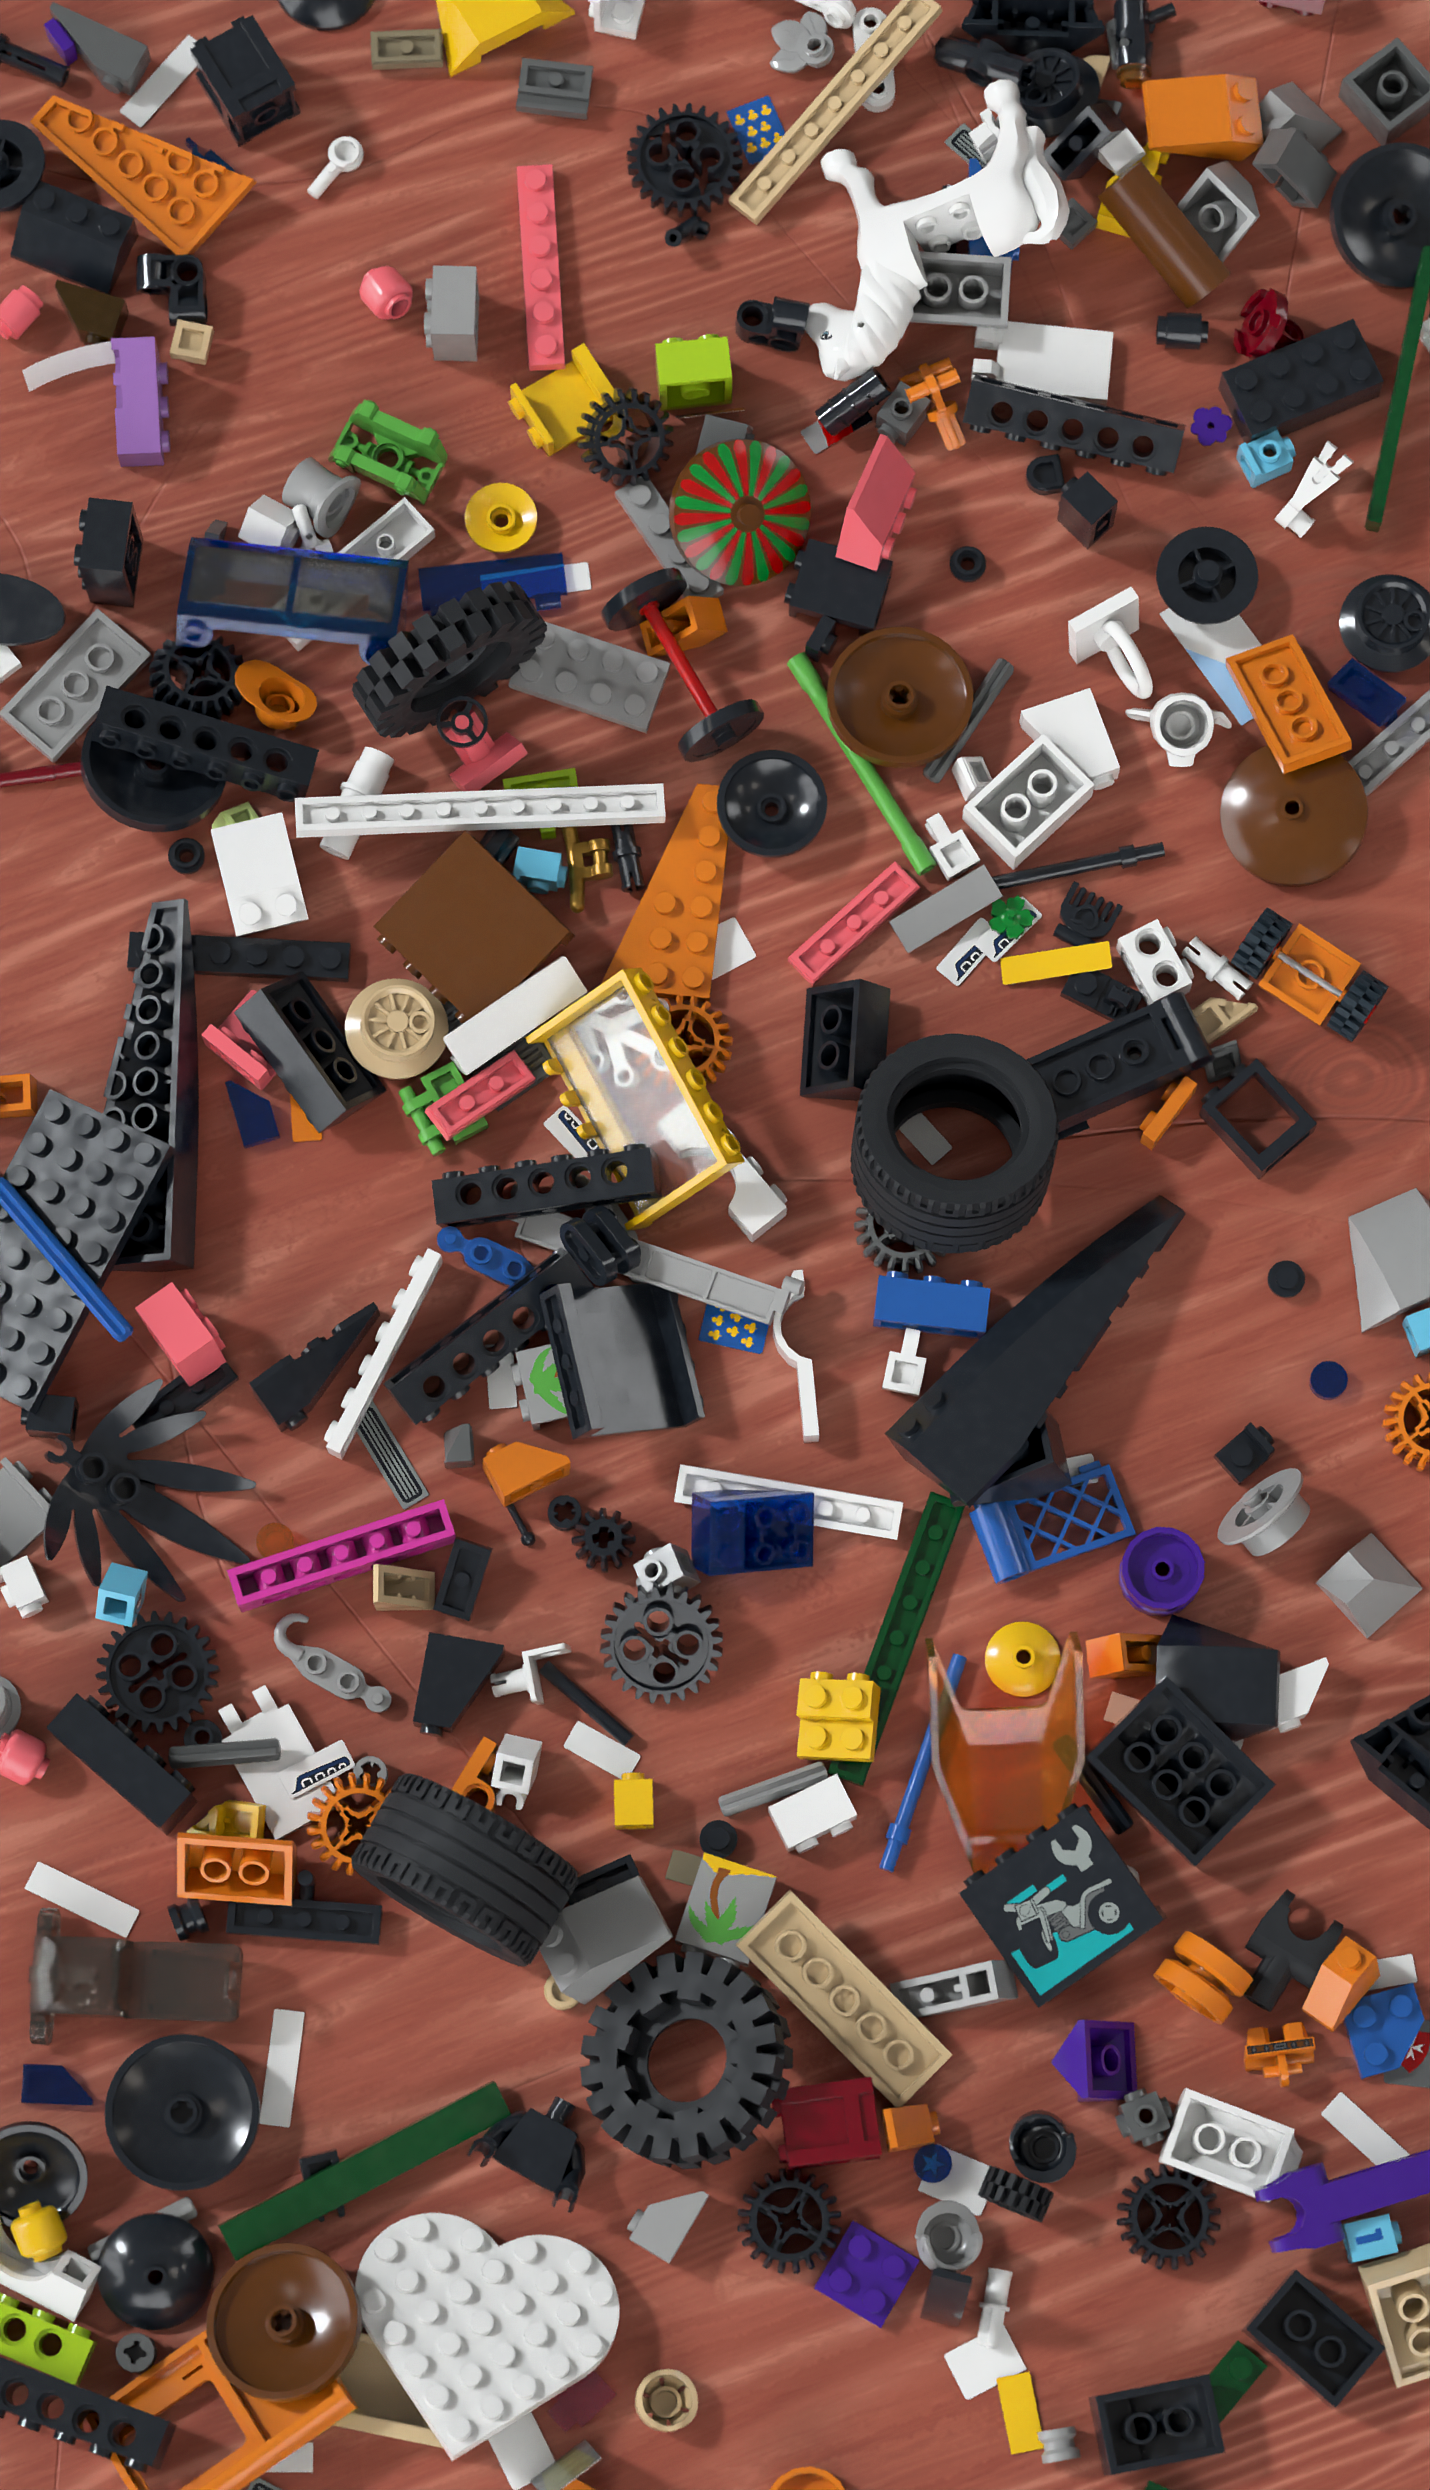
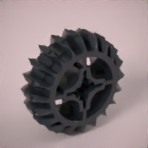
(622, 421)
(206, 695)
(765, 2208)
(1182, 2231)

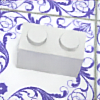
(813, 1814)

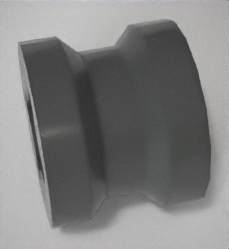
(142, 2353)

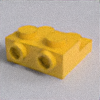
(837, 1717)

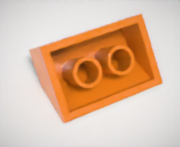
(236, 1869)

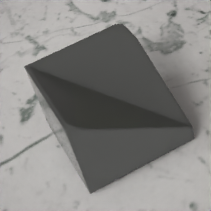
(459, 1447)

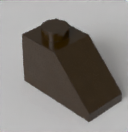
(92, 313)

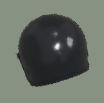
(1042, 2146)

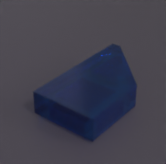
(252, 1115)
(52, 2086)

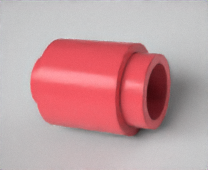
(18, 312)

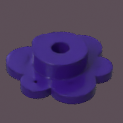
(1204, 418)

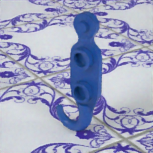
(486, 1256)

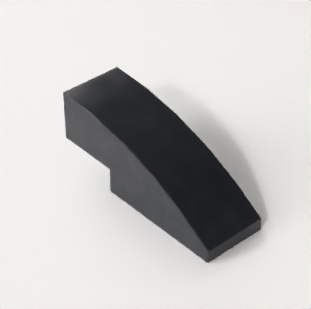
(946, 2297)

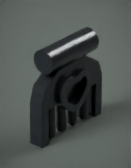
(1082, 921)

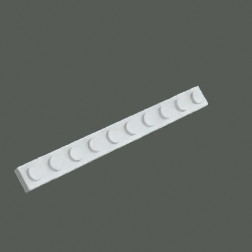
(479, 810)

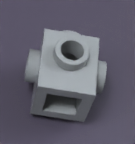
(665, 1566)

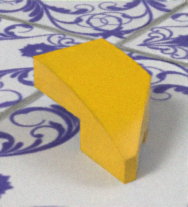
(234, 1820)

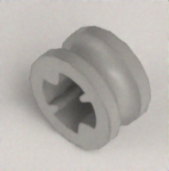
(373, 1761)

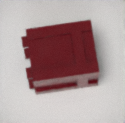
(829, 2124)

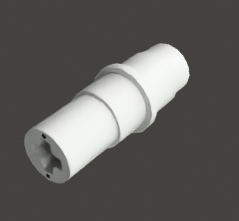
(365, 779)

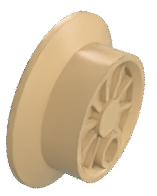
(396, 1028)

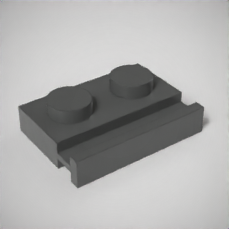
(554, 88)

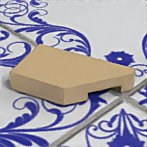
(1220, 1016)

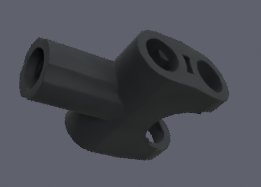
(1285, 1954)

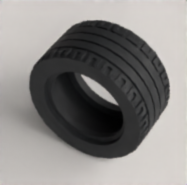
(965, 1075)
(465, 1869)

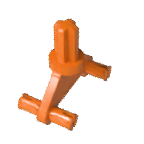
(930, 381)

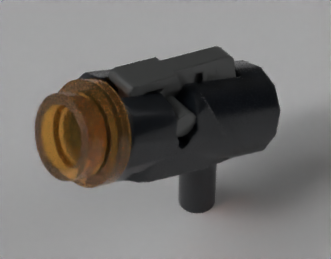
(1130, 39)

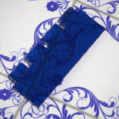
(538, 575)

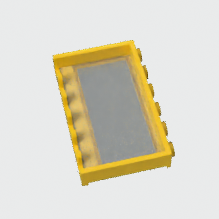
(639, 1087)

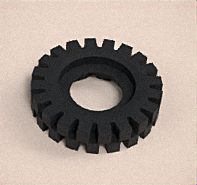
(449, 657)
(621, 2048)

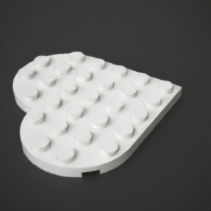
(483, 2325)

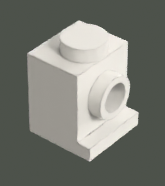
(22, 1587)

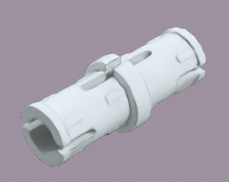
(1217, 968)

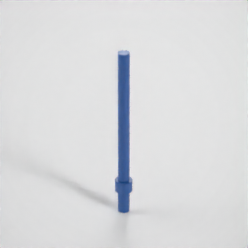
(899, 1831)

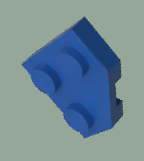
(1383, 2029)

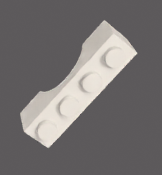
(755, 1204)
(56, 2283)

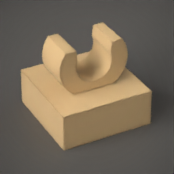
(191, 342)

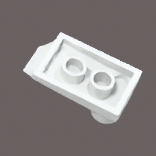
(1228, 2144)

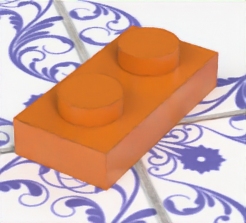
(1158, 1123)

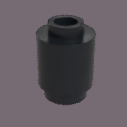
(1181, 330)

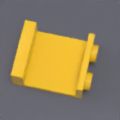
(557, 401)

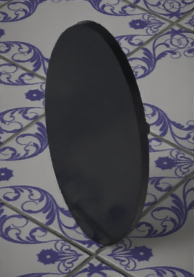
(27, 612)

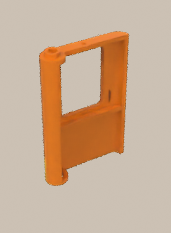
(270, 2428)

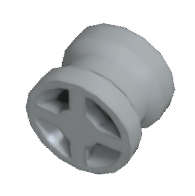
(1058, 2444)

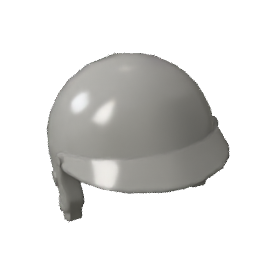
(948, 2236)

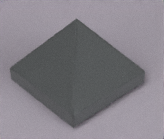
(1225, 1061)

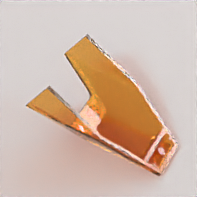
(1006, 1765)

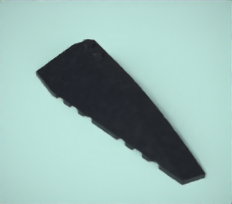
(157, 1088)
(996, 1394)

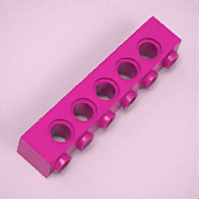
(341, 1555)

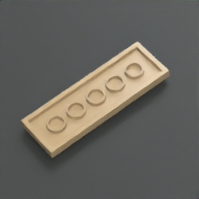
(843, 1999)

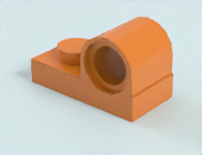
(480, 1762)

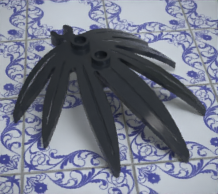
(109, 1482)

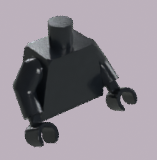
(538, 2149)

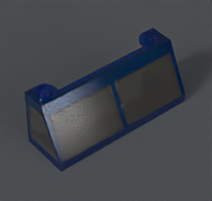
(291, 595)

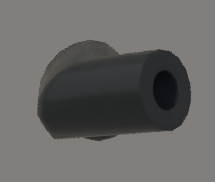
(686, 230)

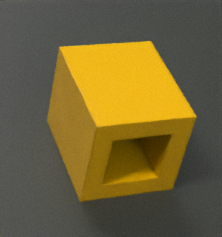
(633, 1802)

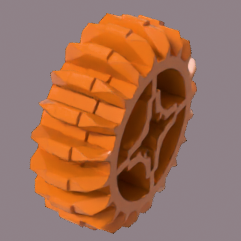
(699, 1049)
(1422, 1409)
(335, 1800)

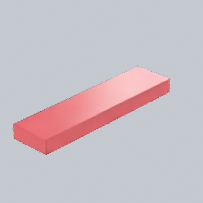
(853, 923)

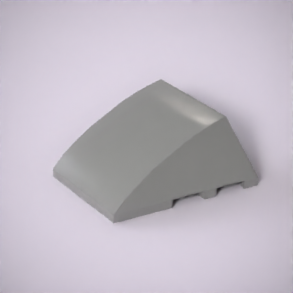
(1391, 1257)

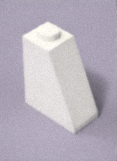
(1077, 731)

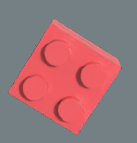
(182, 1333)

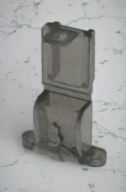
(128, 1979)

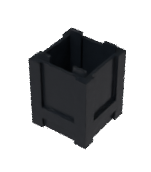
(245, 80)

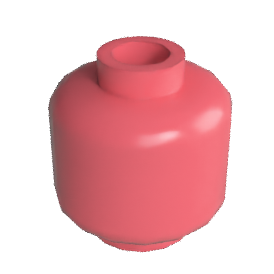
(386, 293)
(22, 1757)

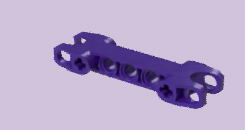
(1325, 2202)

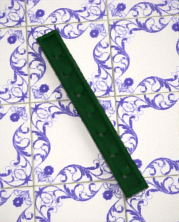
(1399, 393)
(906, 1615)
(364, 2170)

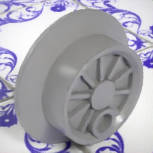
(1266, 1514)

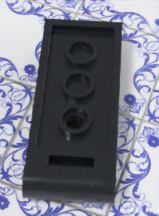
(1095, 1068)

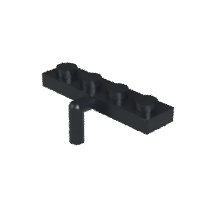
(307, 1918)

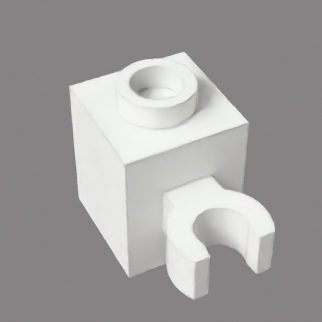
(516, 1768)

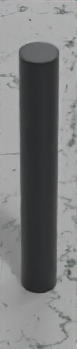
(586, 1703)

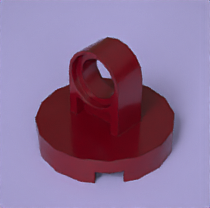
(1265, 325)

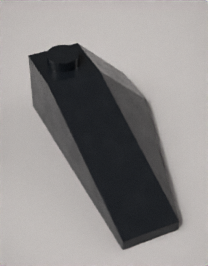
(296, 1385)

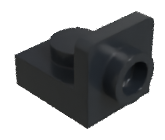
(1246, 1452)

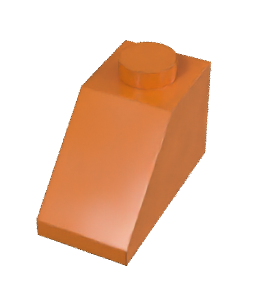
(691, 620)
(522, 1470)
(1122, 1655)
(1341, 1983)
(909, 2127)

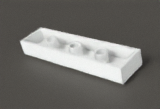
(393, 536)

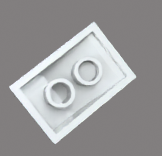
(259, 874)

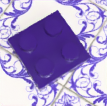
(866, 2274)

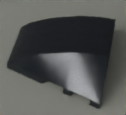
(1034, 24)
(1222, 1675)
(1398, 1758)

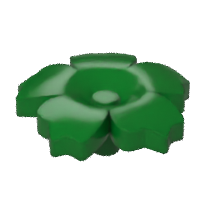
(1010, 917)

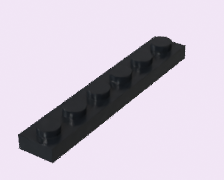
(260, 957)

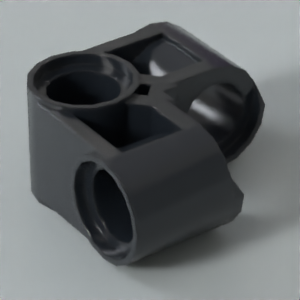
(161, 276)
(780, 323)

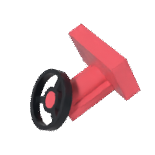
(480, 756)

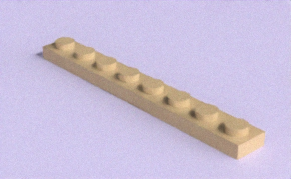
(833, 107)

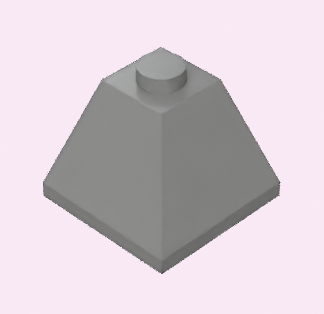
(1221, 207)

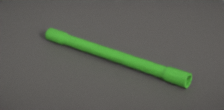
(911, 843)

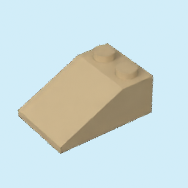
(1401, 2310)

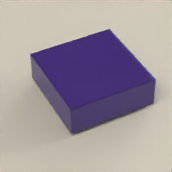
(61, 41)

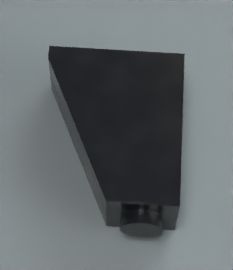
(452, 1679)

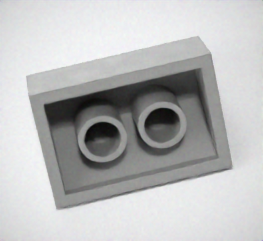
(964, 290)

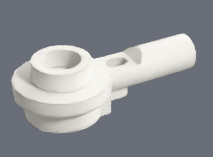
(836, 12)
(344, 156)

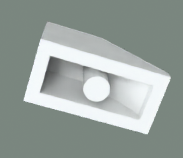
(1297, 1693)

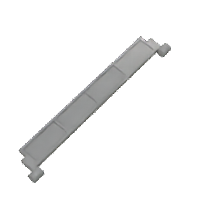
(680, 1273)

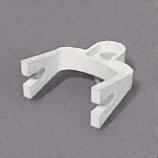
(1315, 481)

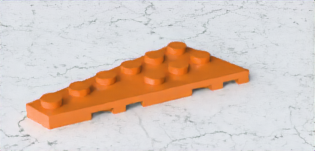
(155, 181)
(680, 911)

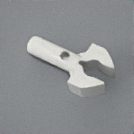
(307, 531)

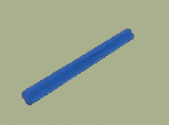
(63, 1262)

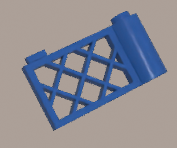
(1004, 1536)

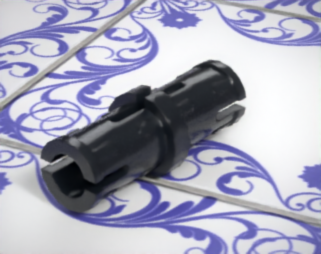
(627, 856)

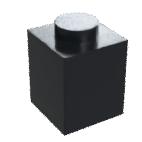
(53, 1417)

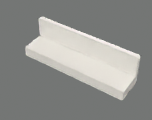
(514, 1015)

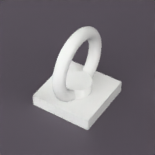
(1109, 629)

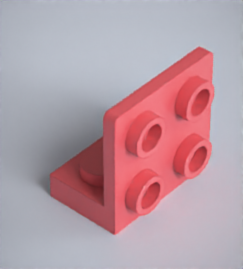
(239, 1049)

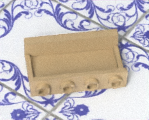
(381, 2399)

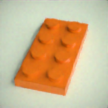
(1288, 704)

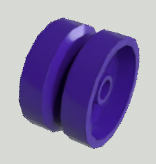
(1155, 1593)

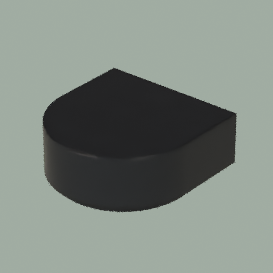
(1045, 475)

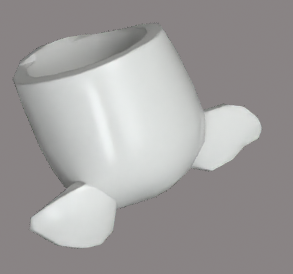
(1181, 725)

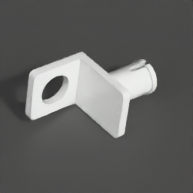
(527, 1677)

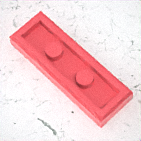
(480, 1095)

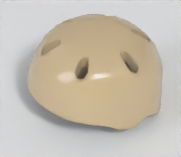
(666, 2401)

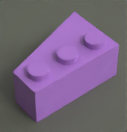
(140, 402)

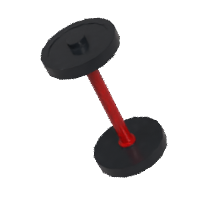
(645, 601)

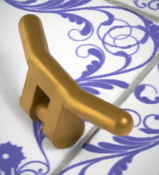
(577, 872)

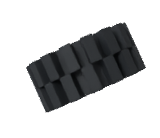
(1015, 2193)

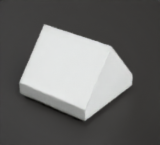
(1121, 152)
(971, 775)

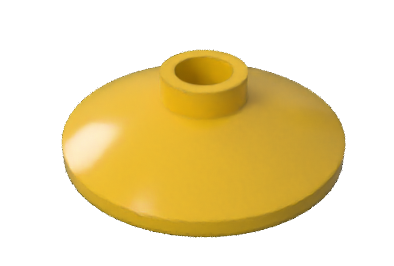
(496, 502)
(1019, 1678)

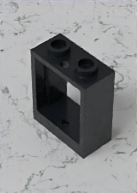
(1257, 1163)

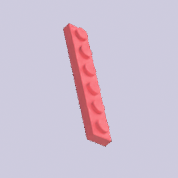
(540, 267)

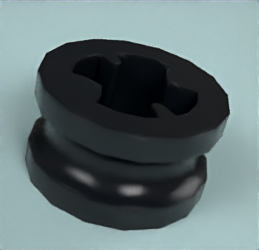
(562, 1501)

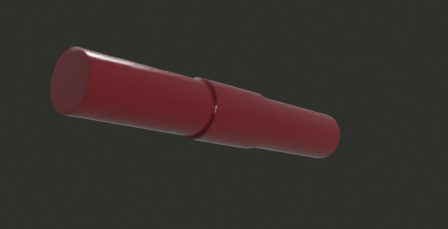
(40, 774)

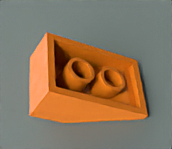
(1204, 116)

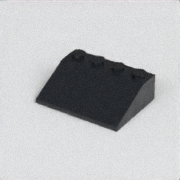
(1179, 1771)

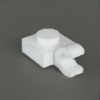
(952, 851)
(905, 1369)

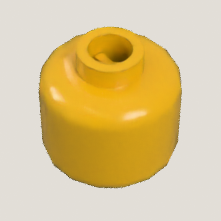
(38, 2231)

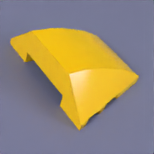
(482, 25)

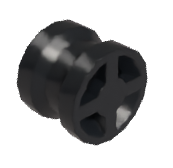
(188, 1918)

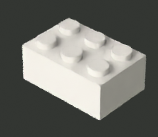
(1028, 801)

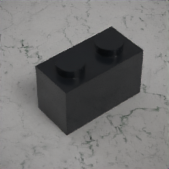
(1079, 144)
(1086, 509)

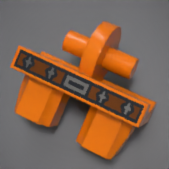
(1279, 2057)

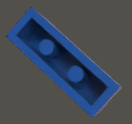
(931, 1305)

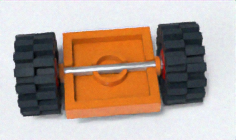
(1309, 974)

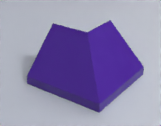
(1099, 2060)

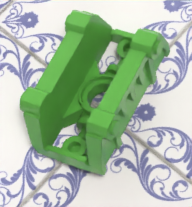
(395, 437)

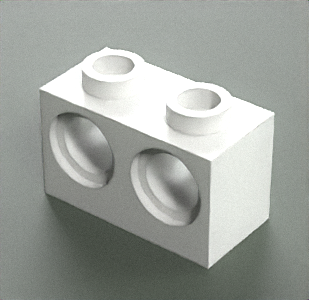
(1146, 967)

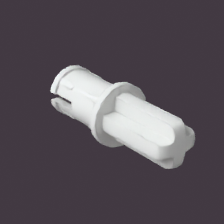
(994, 2307)

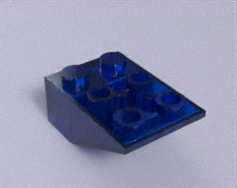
(751, 1531)

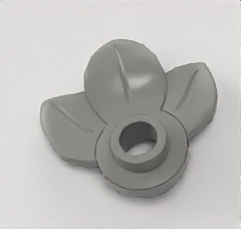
(797, 42)

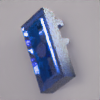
(1366, 693)

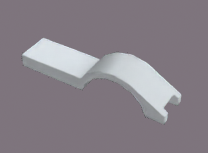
(804, 1372)

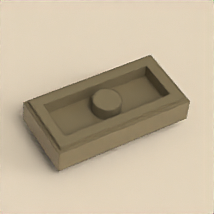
(406, 49)

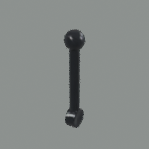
(527, 1538)

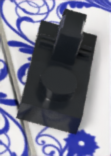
(1101, 995)
(463, 1578)

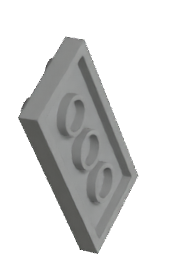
(593, 677)
(71, 685)

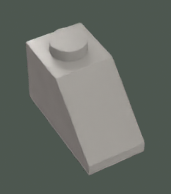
(666, 2224)

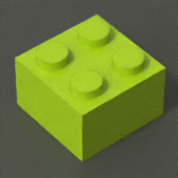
(693, 372)

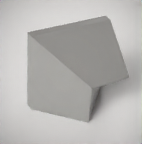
(1291, 107)
(1368, 1585)

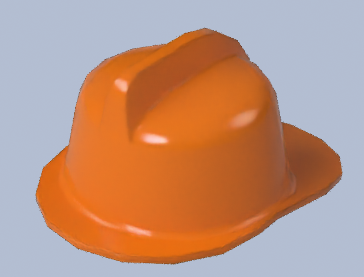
(277, 696)

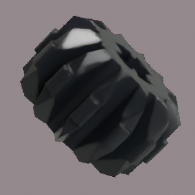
(613, 1548)

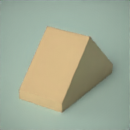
(402, 1588)

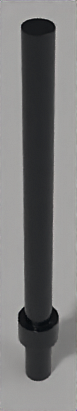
(1126, 856)

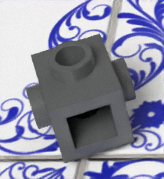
(1129, 2122)

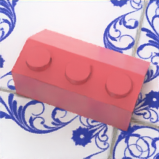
(877, 507)

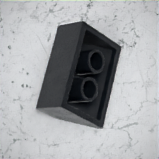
(73, 238)
(843, 1038)

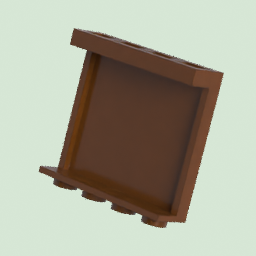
(471, 928)

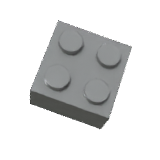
(452, 313)

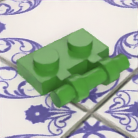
(436, 1085)

